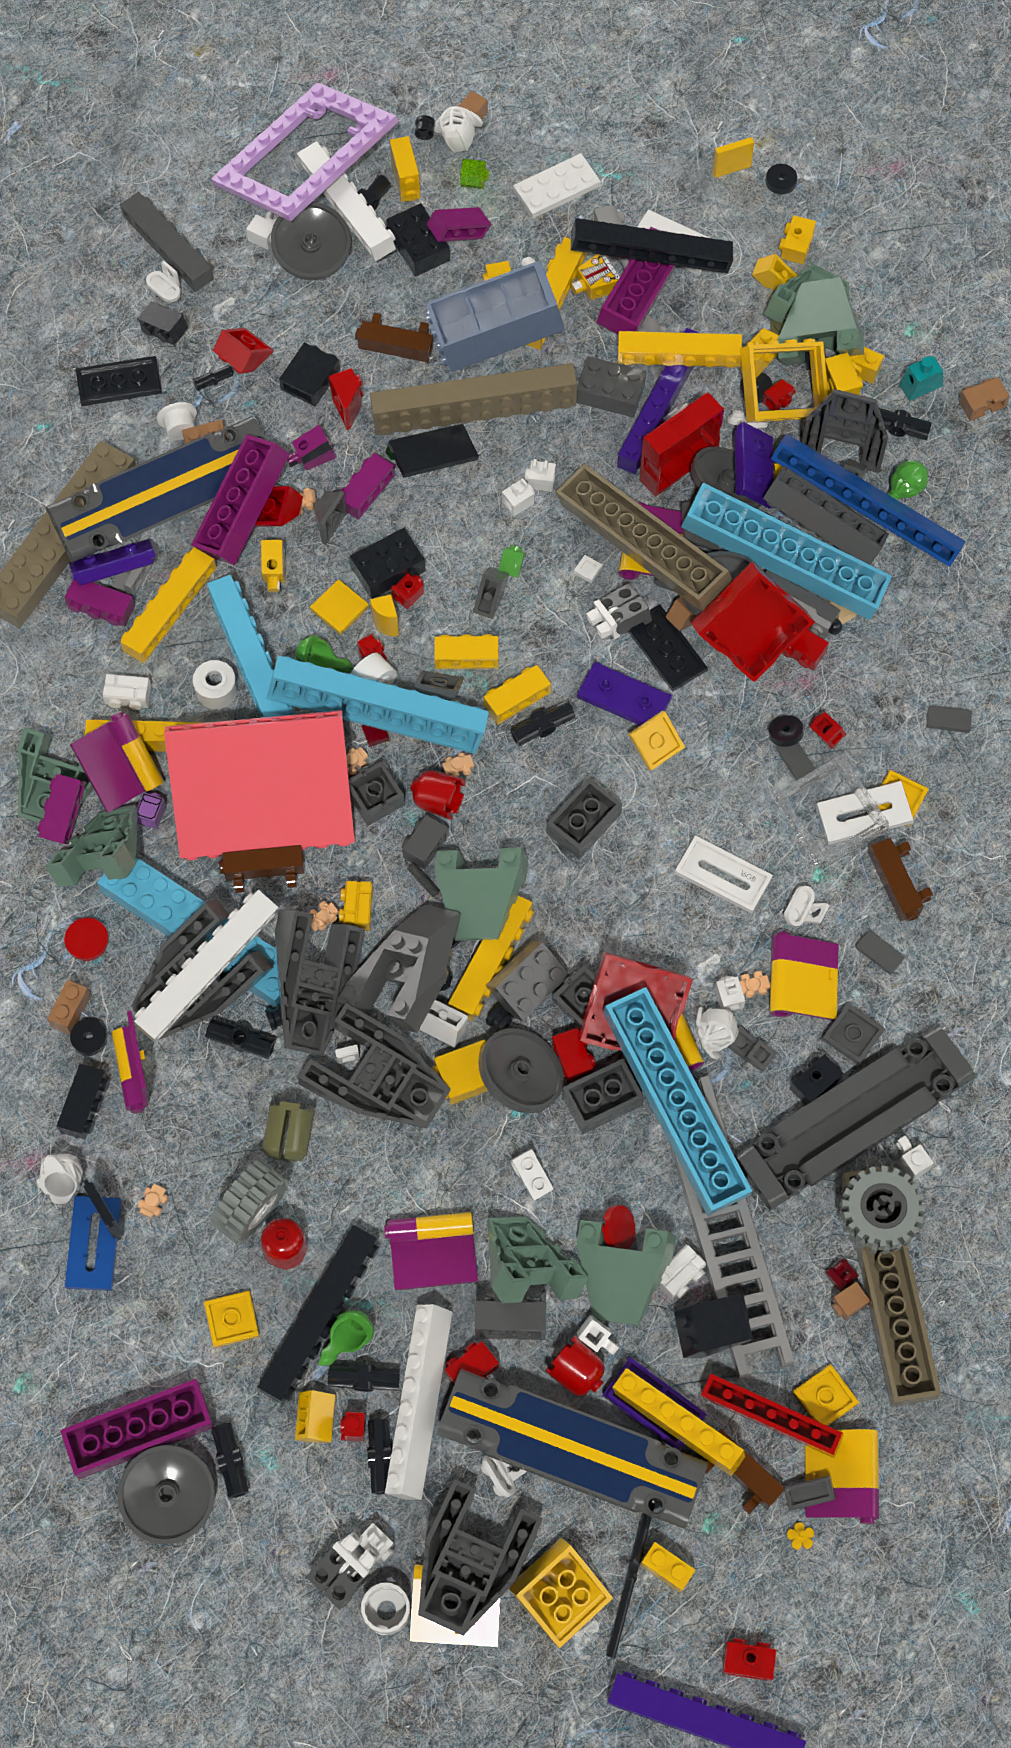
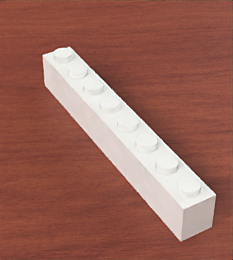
(350, 205)
(205, 966)
(418, 1402)

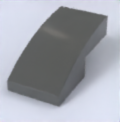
(752, 1050)

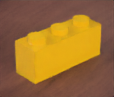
(466, 652)
(517, 694)

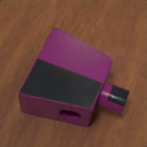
(311, 449)

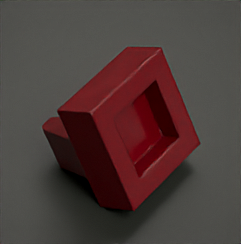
(841, 1274)

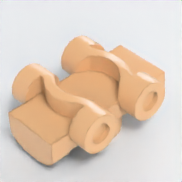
(308, 499)
(355, 758)
(460, 763)
(323, 917)
(757, 984)
(153, 1198)

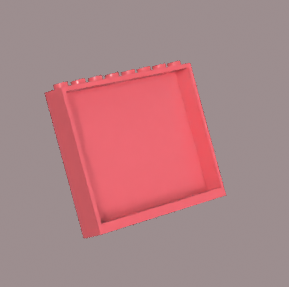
(260, 784)

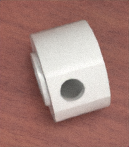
(375, 668)
(215, 696)
(379, 1594)

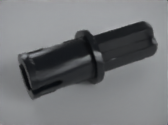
(212, 377)

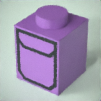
(150, 810)

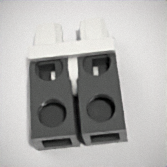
(619, 612)
(347, 1562)

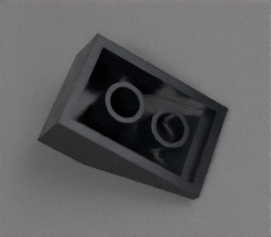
(713, 1326)

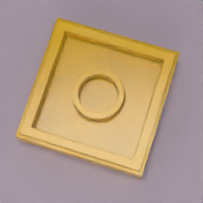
(733, 157)
(339, 607)
(656, 740)
(914, 792)
(231, 1319)
(826, 1396)

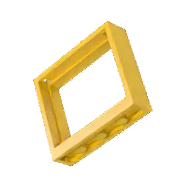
(818, 374)

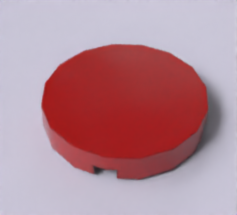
(86, 939)
(618, 1227)

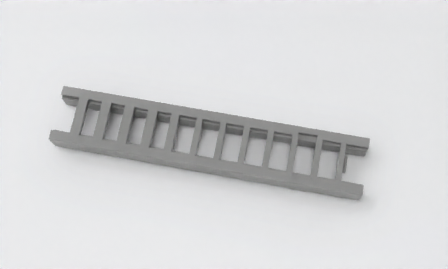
(752, 1251)

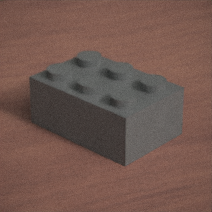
(611, 386)
(584, 818)
(527, 980)
(602, 1096)
(510, 1320)

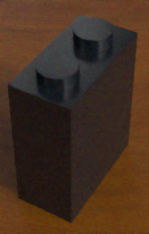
(309, 374)

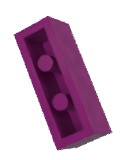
(458, 224)
(367, 484)
(100, 602)
(61, 809)

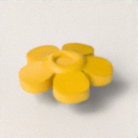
(800, 1537)

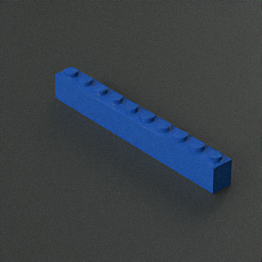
(868, 500)

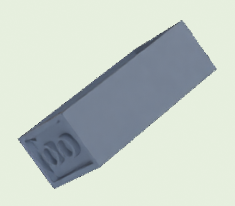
(494, 316)

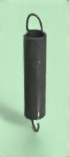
(423, 880)

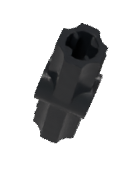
(375, 190)
(901, 423)
(542, 723)
(253, 1044)
(363, 1378)
(378, 1454)
(230, 1460)

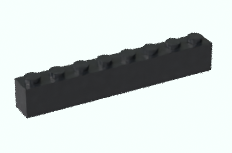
(651, 245)
(318, 1315)

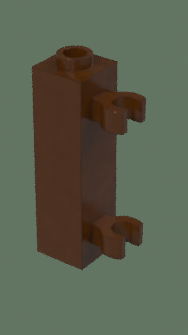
(394, 340)
(262, 864)
(896, 880)
(755, 1480)

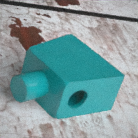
(922, 378)

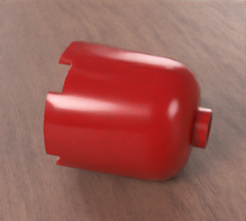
(438, 793)
(283, 1243)
(577, 1368)

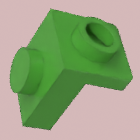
(512, 560)

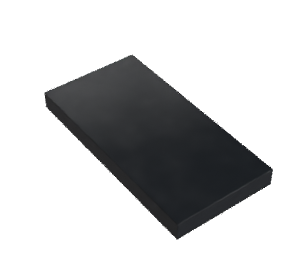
(118, 381)
(433, 450)
(668, 650)

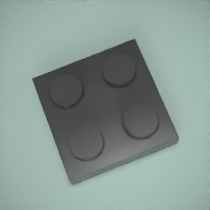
(853, 1034)

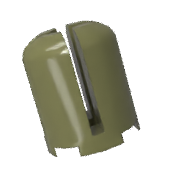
(277, 1129)

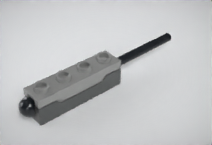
(822, 612)

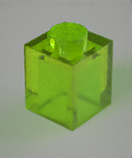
(473, 173)

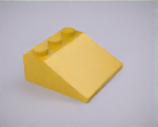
(560, 1592)

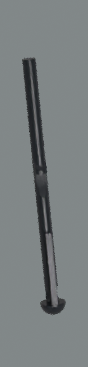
(630, 1582)

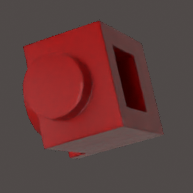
(778, 395)
(408, 596)
(370, 645)
(833, 735)
(353, 1427)

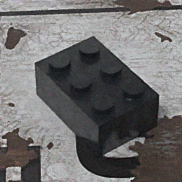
(417, 241)
(387, 562)

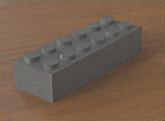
(825, 516)

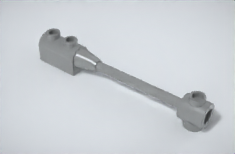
(611, 215)

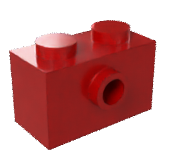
(749, 1660)

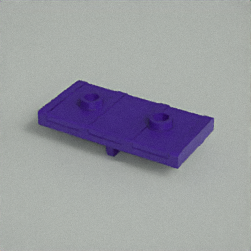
(753, 463)
(112, 562)
(622, 695)
(650, 1378)

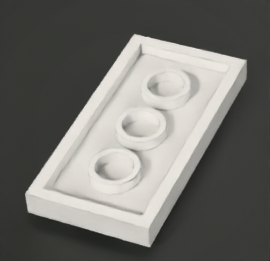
(556, 185)

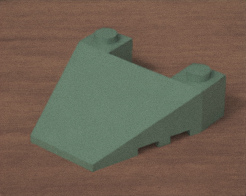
(785, 295)
(822, 311)
(36, 773)
(105, 845)
(481, 894)
(525, 1258)
(622, 1279)

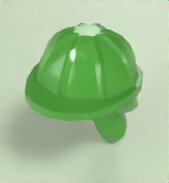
(908, 480)
(320, 654)
(348, 1334)

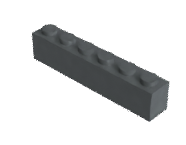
(167, 241)

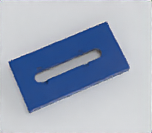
(103, 1274)

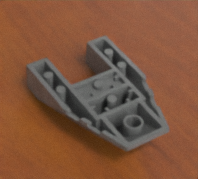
(849, 420)
(183, 946)
(412, 957)
(310, 988)
(388, 1082)
(465, 1573)

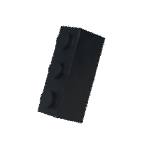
(83, 1101)

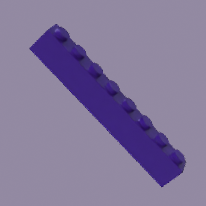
(653, 412)
(696, 1717)

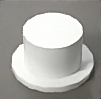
(176, 418)

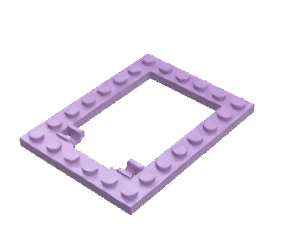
(371, 127)

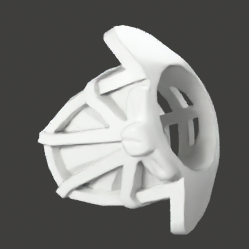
(457, 136)
(716, 1029)
(60, 1177)

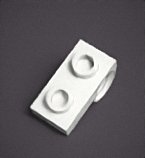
(532, 1174)

